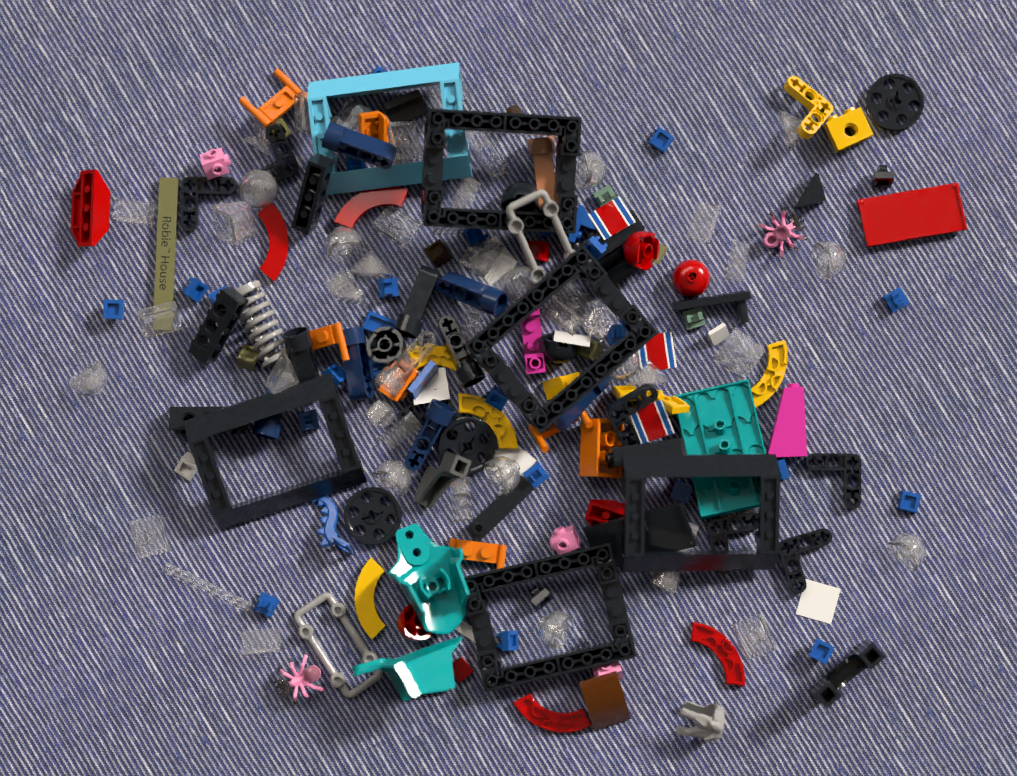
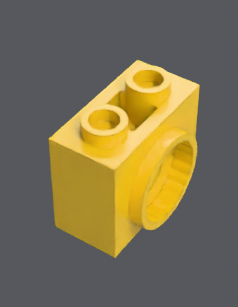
(852, 119)

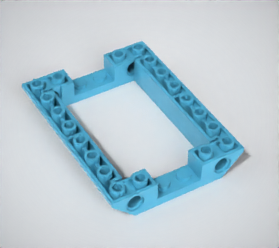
(446, 75)

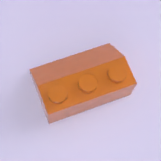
(593, 449)

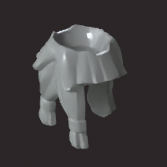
(708, 719)

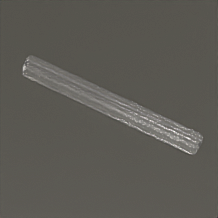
(207, 587)

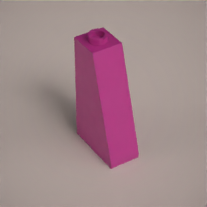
(789, 426)

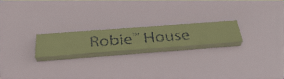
(166, 240)

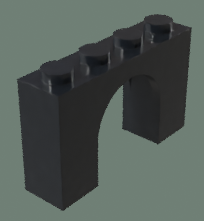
(863, 657)

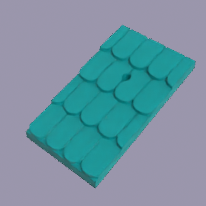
(722, 422)

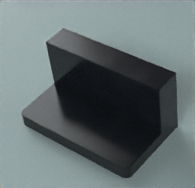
(405, 107)
(616, 266)

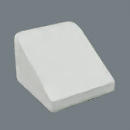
(718, 334)
(186, 466)

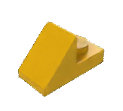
(555, 385)

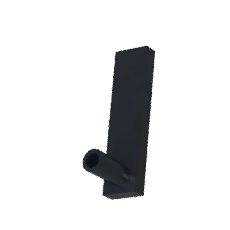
(739, 298)
(499, 510)

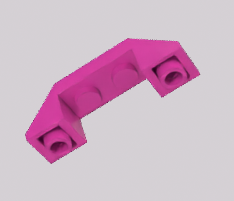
(531, 342)

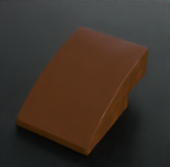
(605, 700)

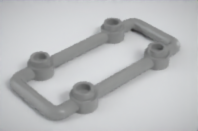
(516, 226)
(306, 632)

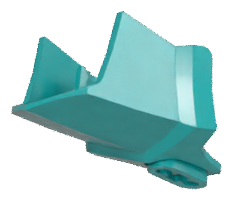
(431, 580)
(417, 672)

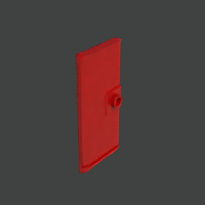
(912, 214)

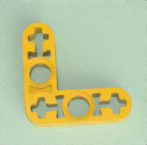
(814, 105)

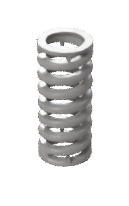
(269, 359)

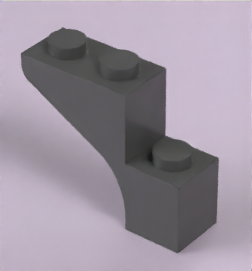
(438, 480)

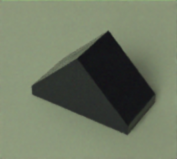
(812, 194)

